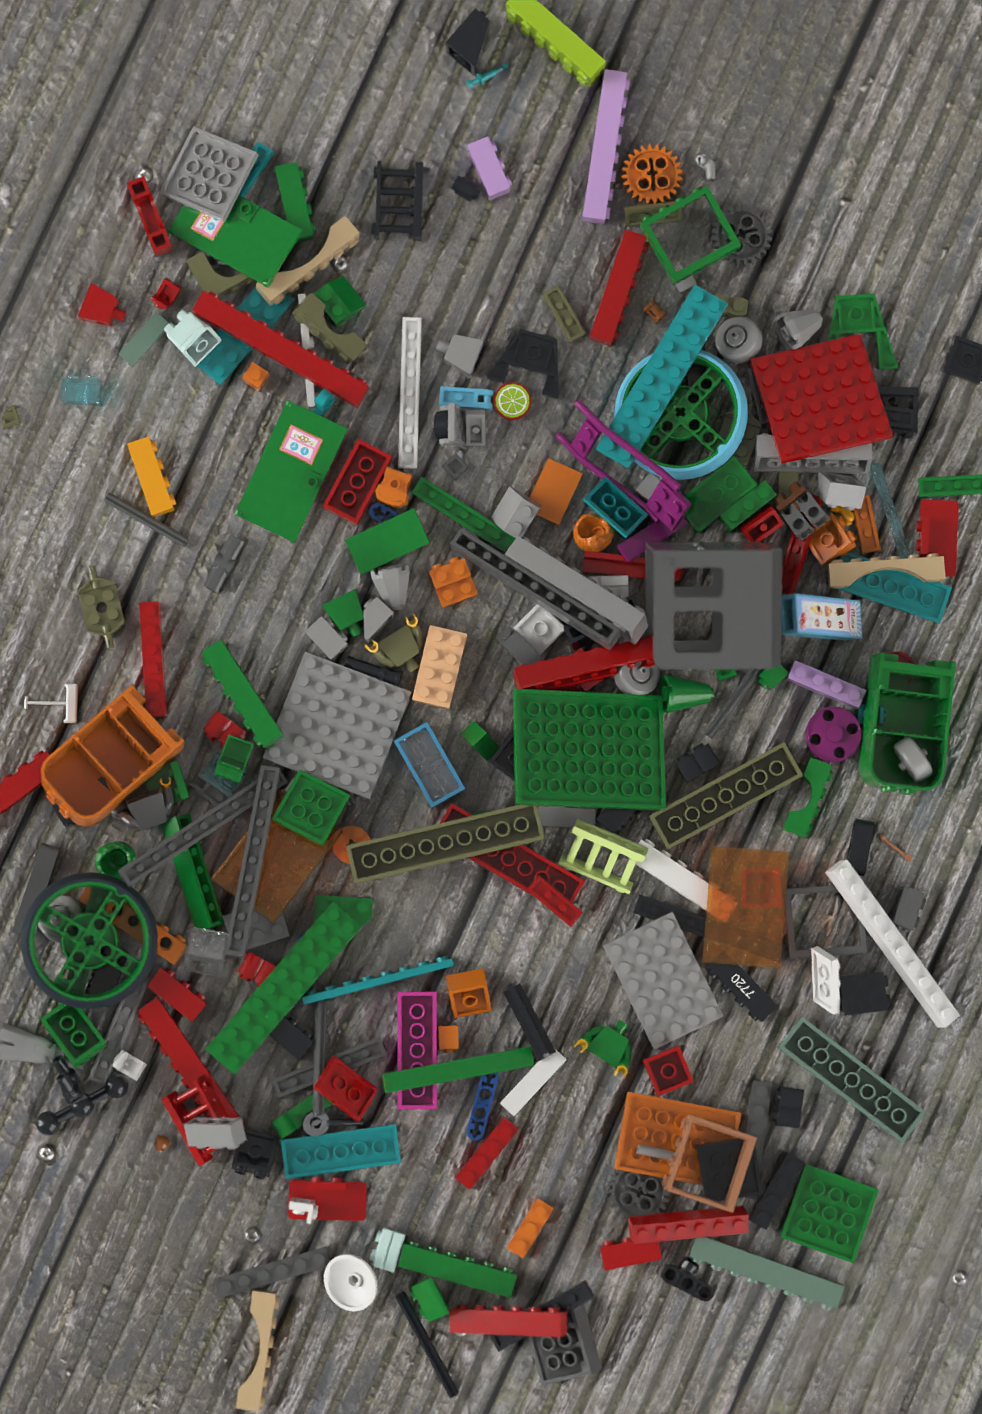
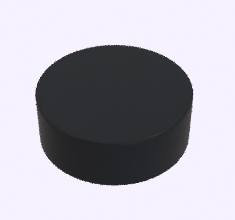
(689, 1265)

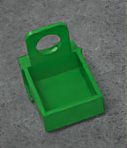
(233, 759)

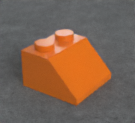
(468, 993)

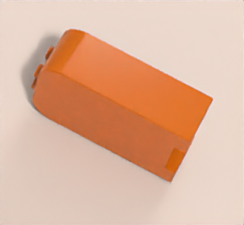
(116, 744)

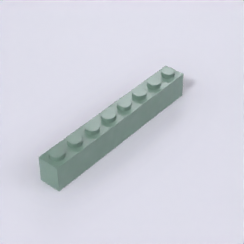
(768, 1271)

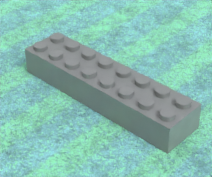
(583, 590)

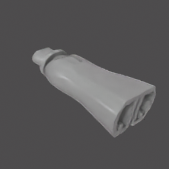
(26, 1046)

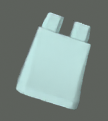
(192, 337)

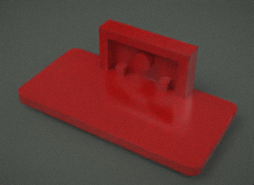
(938, 531)
(334, 1198)

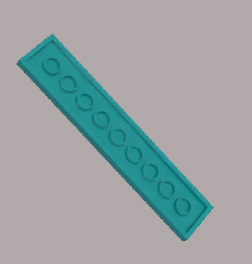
(663, 374)

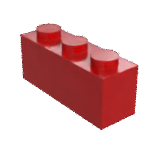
(177, 994)
(626, 1253)

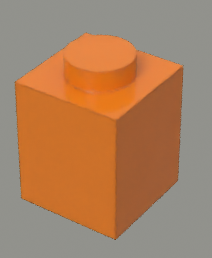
(256, 376)
(448, 1038)

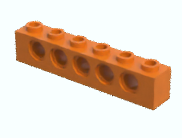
(171, 953)

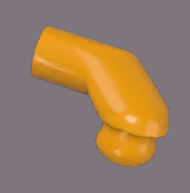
(847, 515)

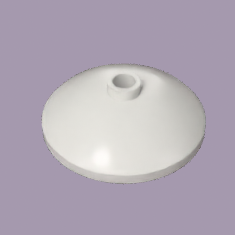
(345, 1288)

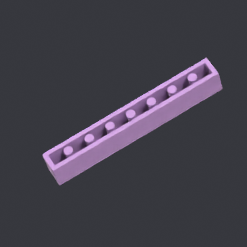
(604, 146)

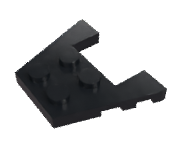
(532, 353)

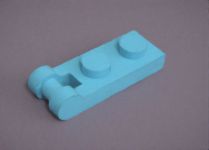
(466, 397)

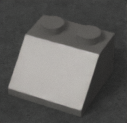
(841, 490)
(515, 513)
(376, 617)

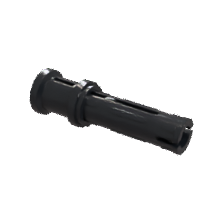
(382, 673)

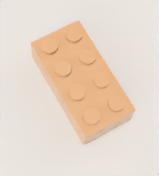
(439, 667)

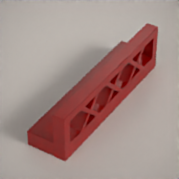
(613, 565)

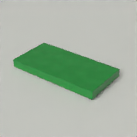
(718, 493)
(387, 541)

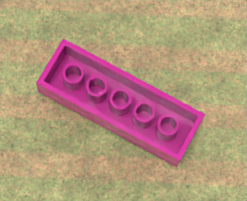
(417, 1044)

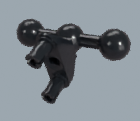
(74, 1093)

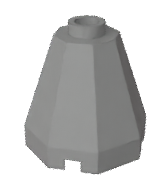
(796, 327)
(392, 584)

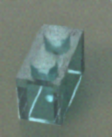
(81, 391)

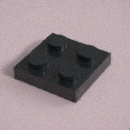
(965, 360)

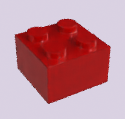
(668, 1070)

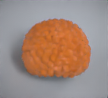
(592, 533)

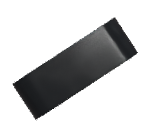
(860, 845)
(696, 1285)

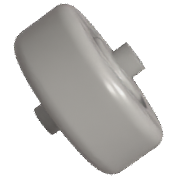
(738, 339)
(638, 680)
(913, 759)
(67, 906)

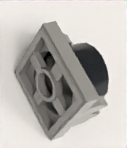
(450, 425)

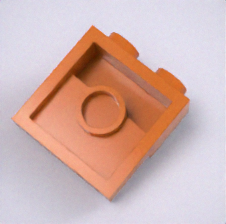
(832, 540)
(453, 582)

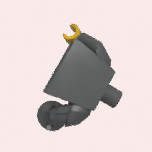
(147, 809)

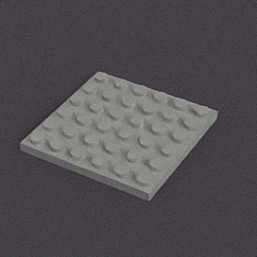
(338, 725)

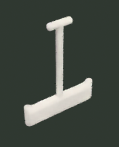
(71, 703)

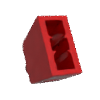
(100, 307)

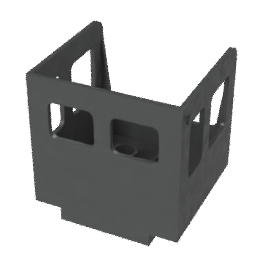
(741, 598)

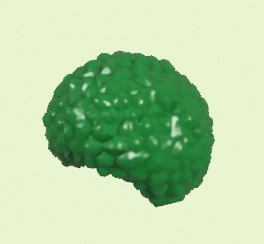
(113, 857)

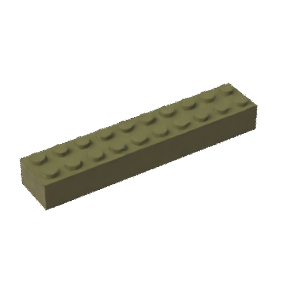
(444, 842)

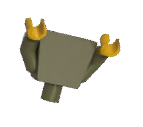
(400, 646)

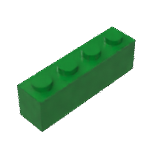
(293, 199)

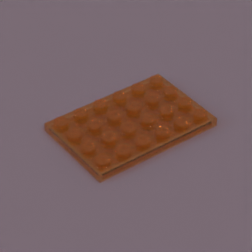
(285, 867)
(745, 907)

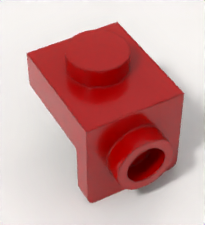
(166, 294)

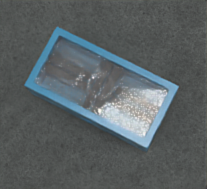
(429, 765)

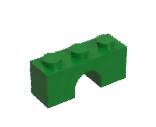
(747, 506)

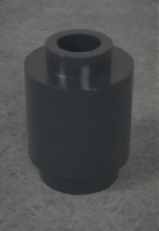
(466, 188)

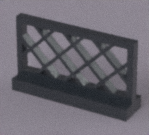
(529, 1021)

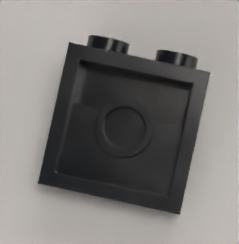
(255, 1154)

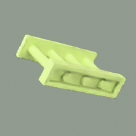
(609, 840)

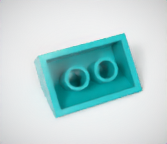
(616, 507)

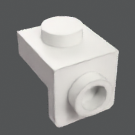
(128, 1065)

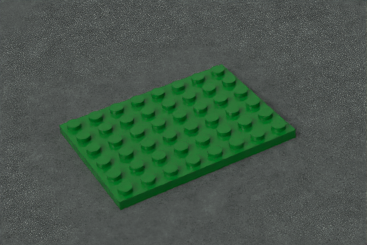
(588, 750)

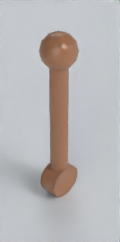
(907, 857)

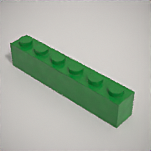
(243, 694)
(195, 879)
(456, 1269)

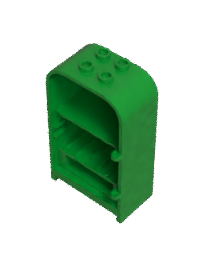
(913, 711)

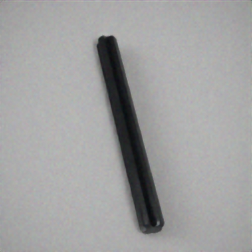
(427, 1344)

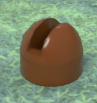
(162, 1143)

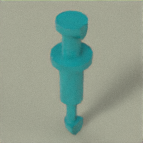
(485, 76)

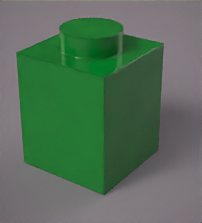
(771, 677)

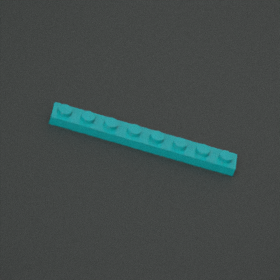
(386, 977)

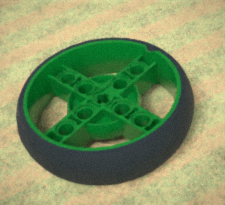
(42, 911)

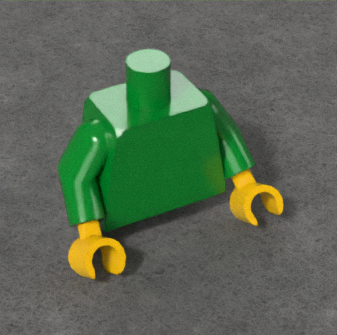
(609, 1045)

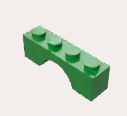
(816, 775)

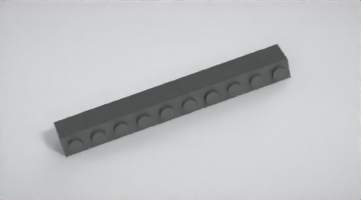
(535, 589)

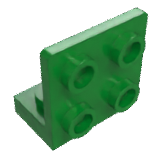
(178, 786)

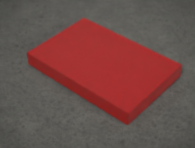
(345, 1088)

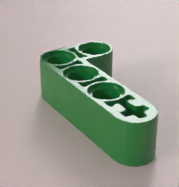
(293, 1118)

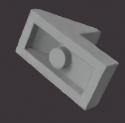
(475, 427)

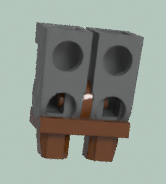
(796, 505)

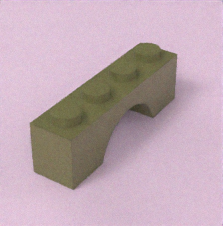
(311, 314)

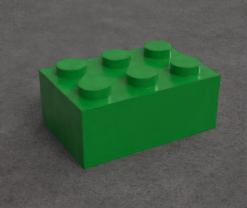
(73, 1034)

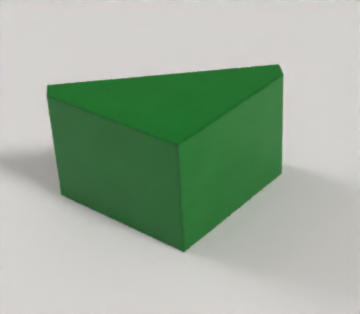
(480, 741)

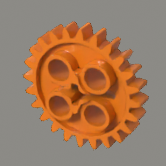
(669, 173)

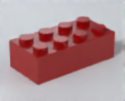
(357, 482)

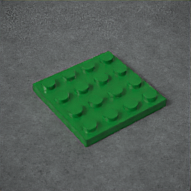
(829, 1213)

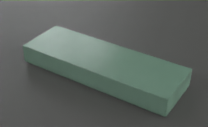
(143, 339)

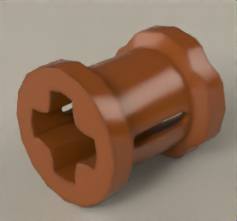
(655, 311)

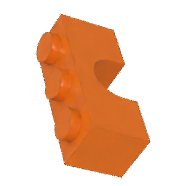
(530, 1227)

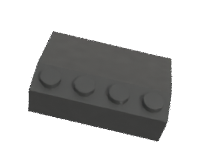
(568, 1355)

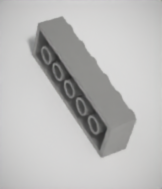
(847, 461)

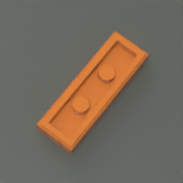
(866, 527)

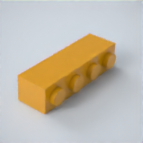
(151, 476)

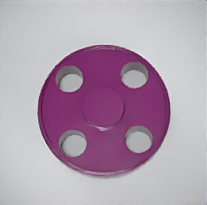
(833, 734)

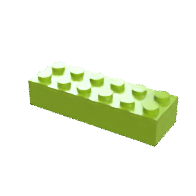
(556, 39)

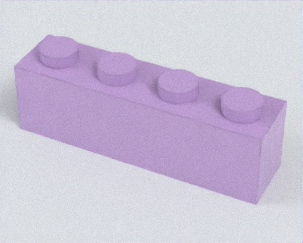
(826, 685)

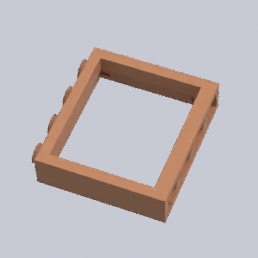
(739, 1173)

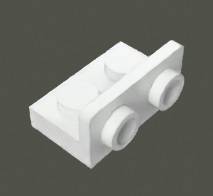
(302, 1205)

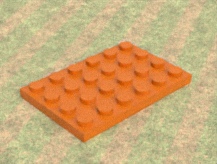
(658, 1124)

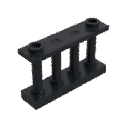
(414, 210)

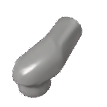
(708, 165)

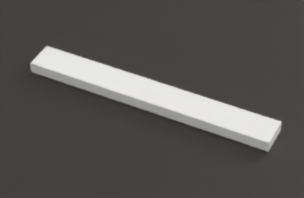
(409, 393)

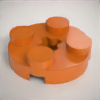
(349, 833)

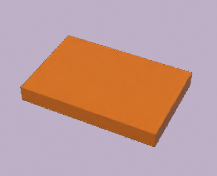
(555, 490)

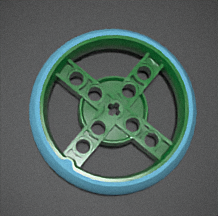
(698, 412)

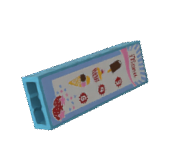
(820, 617)

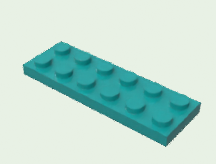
(230, 351)
(900, 592)
(340, 1151)

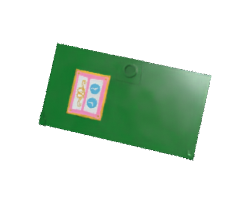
(247, 241)
(291, 471)

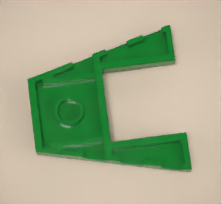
(862, 315)

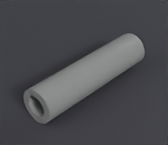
(655, 1152)

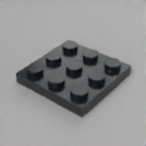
(717, 1166)

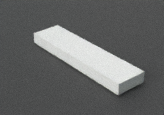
(532, 1082)

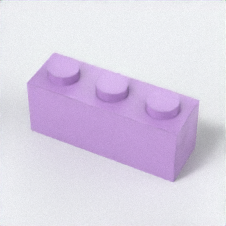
(489, 168)

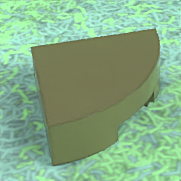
(10, 418)

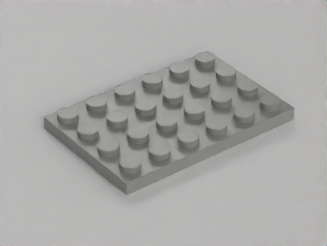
(663, 980)

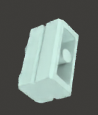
(388, 1249)

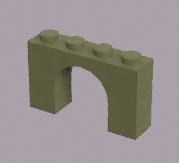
(211, 281)

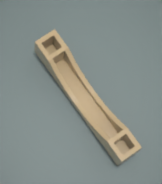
(341, 236)
(925, 569)
(262, 1308)

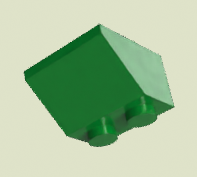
(340, 300)
(430, 1299)

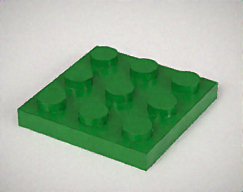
(311, 807)

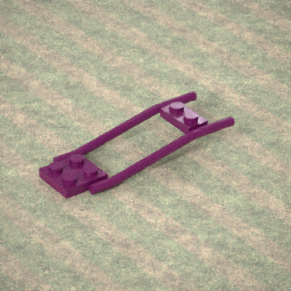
(665, 502)

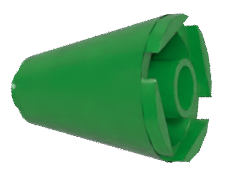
(683, 693)

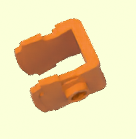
(394, 488)

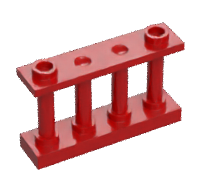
(180, 1116)

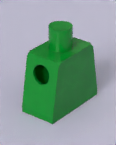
(346, 613)

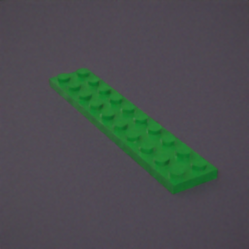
(283, 988)

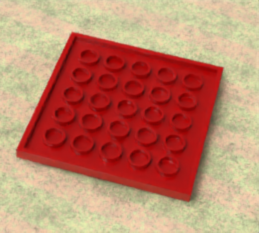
(821, 398)

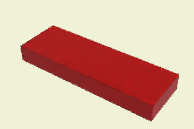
(554, 901)

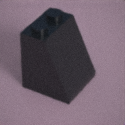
(469, 41)
(863, 993)

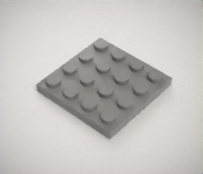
(209, 173)

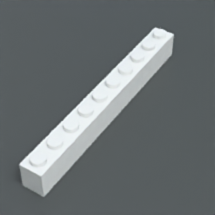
(892, 943)

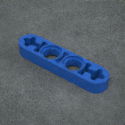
(486, 1104)

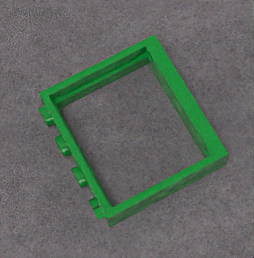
(704, 262)

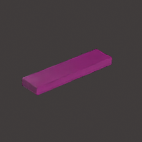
(654, 533)

